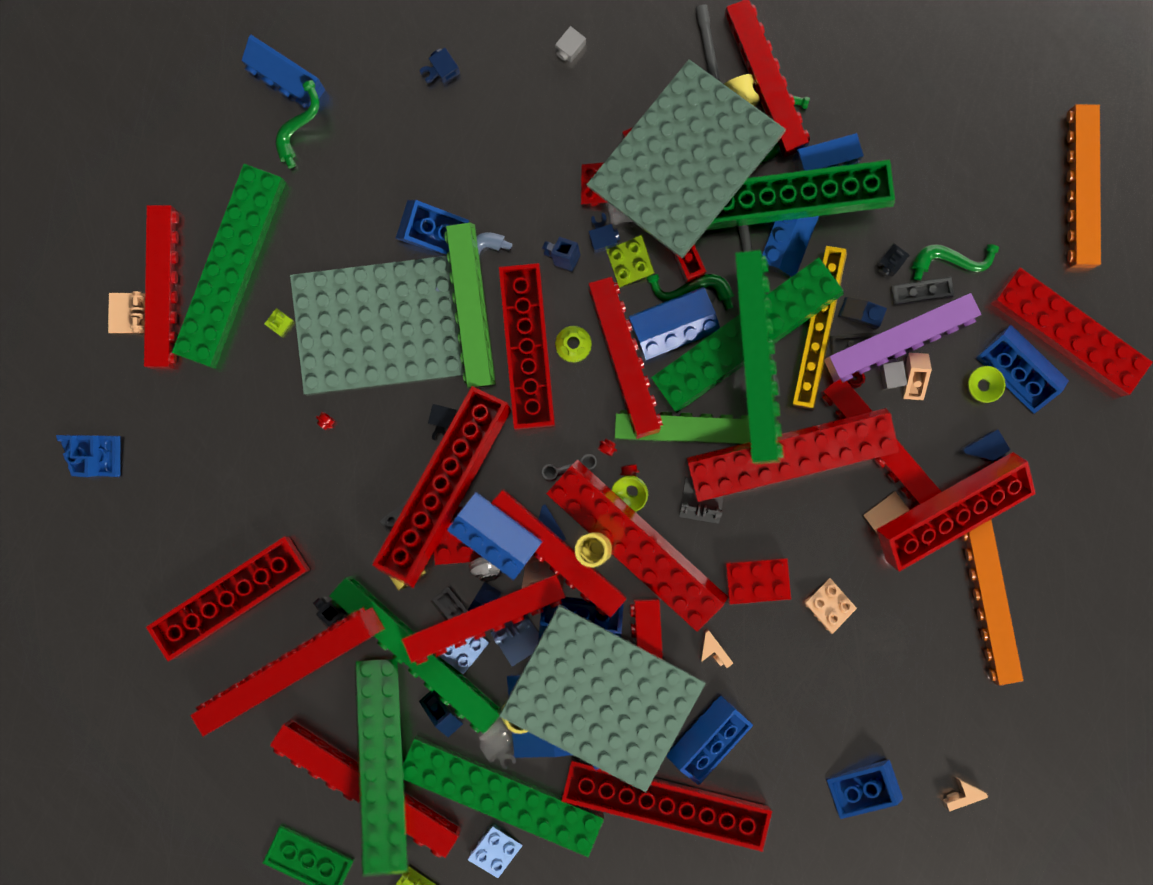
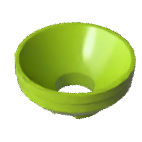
(569, 354)
(995, 380)
(635, 502)

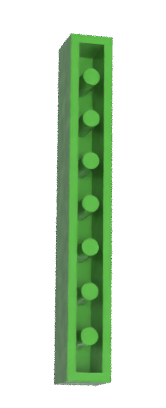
(471, 306)
(690, 429)

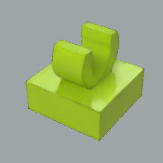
(278, 322)

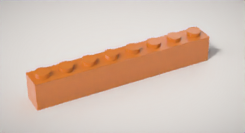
(1084, 186)
(992, 605)

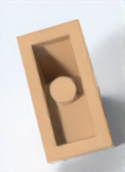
(709, 646)
(968, 795)

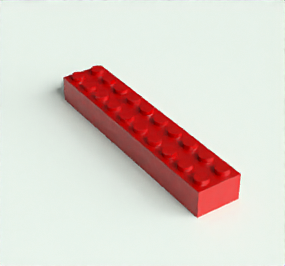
(804, 450)
(442, 487)
(638, 545)
(286, 669)
(341, 773)
(669, 806)

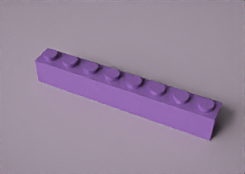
(902, 337)

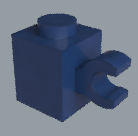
(442, 66)
(603, 236)
(564, 253)

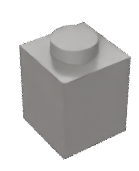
(570, 44)
(893, 374)

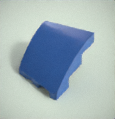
(91, 454)

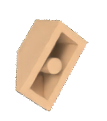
(917, 374)

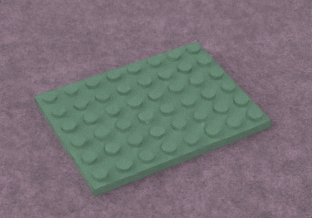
(686, 158)
(376, 325)
(602, 698)

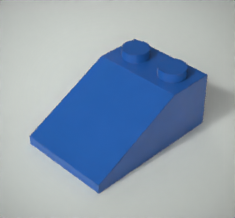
(426, 226)
(865, 789)

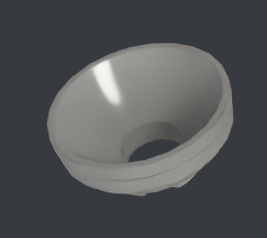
(484, 570)

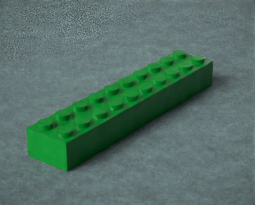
(809, 194)
(229, 266)
(722, 351)
(758, 360)
(436, 672)
(380, 768)
(501, 796)

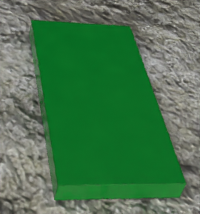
(307, 859)

